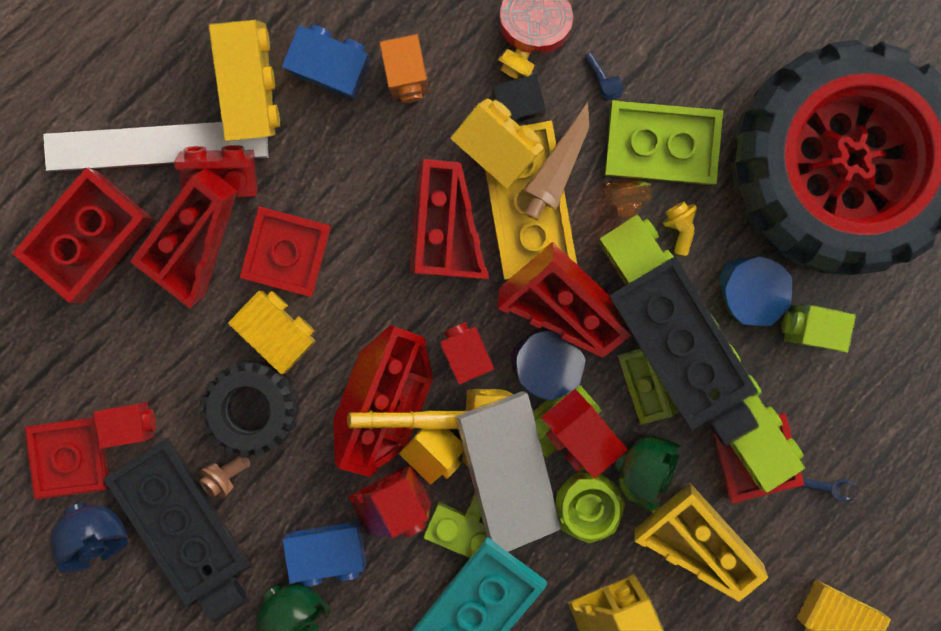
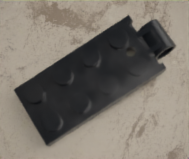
(688, 351)
(181, 529)

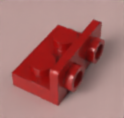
(230, 163)

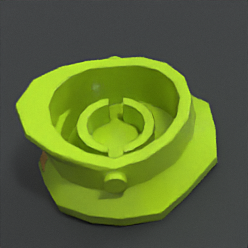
(589, 507)

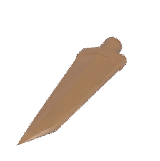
(553, 175)

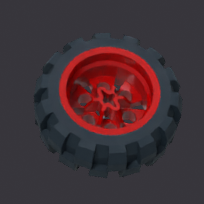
(902, 113)

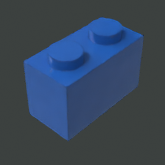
(327, 61)
(325, 553)

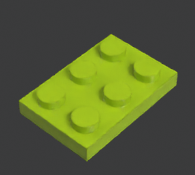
(663, 143)

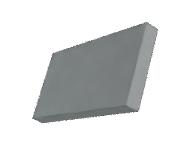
(509, 471)

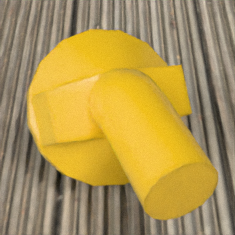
(516, 63)
(682, 218)

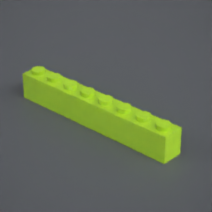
(764, 451)

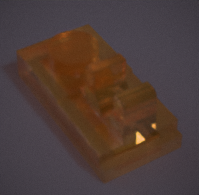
(627, 195)

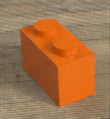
(405, 68)

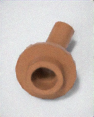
(216, 479)

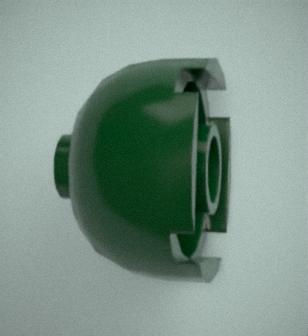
(647, 471)
(291, 609)

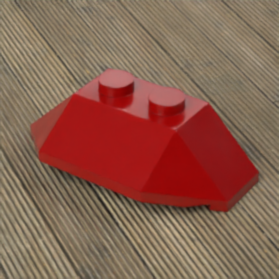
(387, 378)

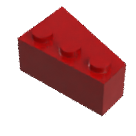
(444, 225)
(188, 238)
(566, 300)
(393, 504)

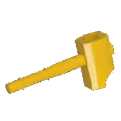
(427, 419)

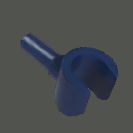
(608, 87)
(829, 487)

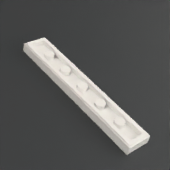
(136, 146)

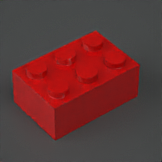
(83, 236)

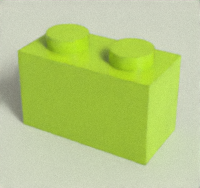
(818, 327)

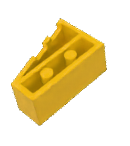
(244, 79)
(701, 541)
(616, 608)

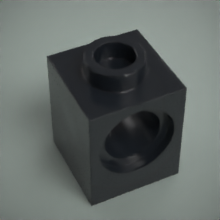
(521, 98)

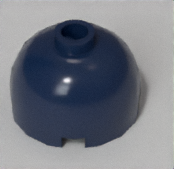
(85, 535)

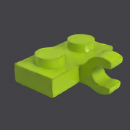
(457, 529)

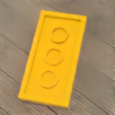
(517, 234)

